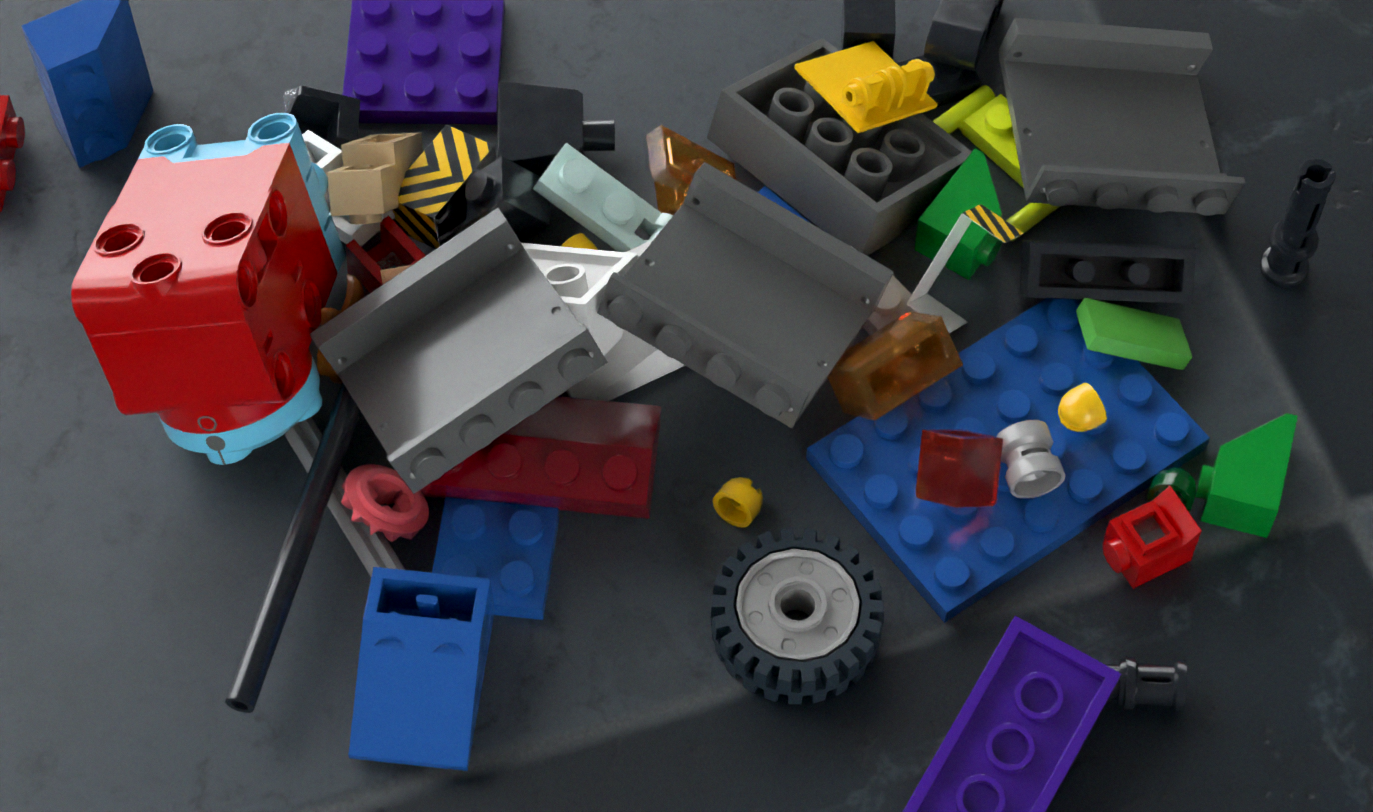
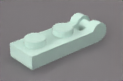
(598, 201)

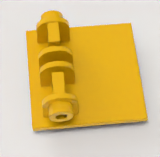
(869, 85)

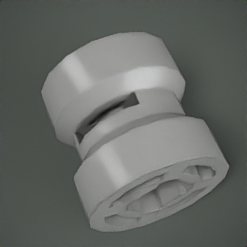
(1029, 459)

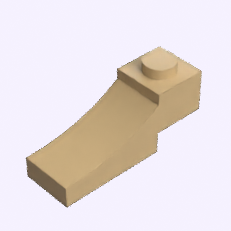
(372, 175)

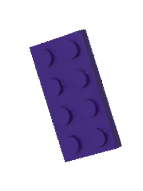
(1017, 727)

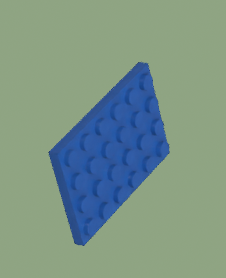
(1006, 379)

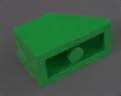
(964, 191)
(1248, 478)

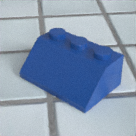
(91, 75)

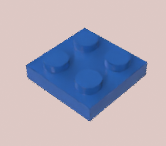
(500, 543)

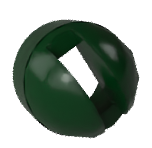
(1179, 480)

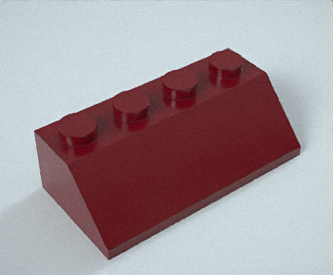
(566, 458)

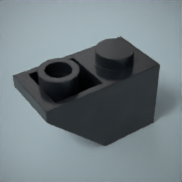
(496, 186)

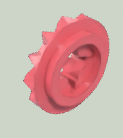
(375, 485)

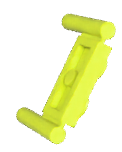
(989, 127)

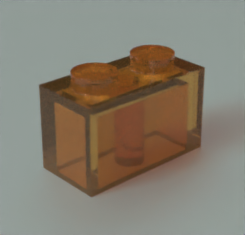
(894, 365)

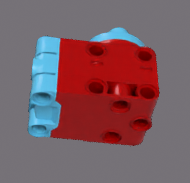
(213, 286)

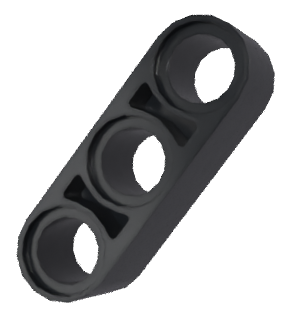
(961, 31)

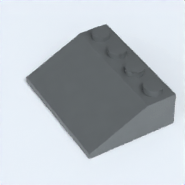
(841, 180)

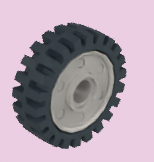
(788, 653)

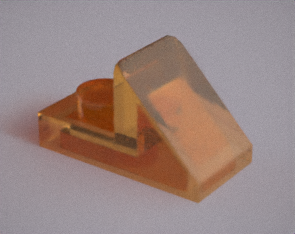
(674, 163)

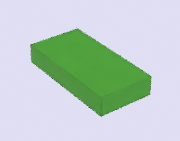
(1133, 334)

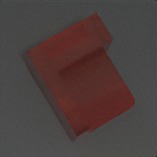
(959, 468)

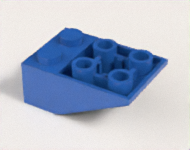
(421, 668)

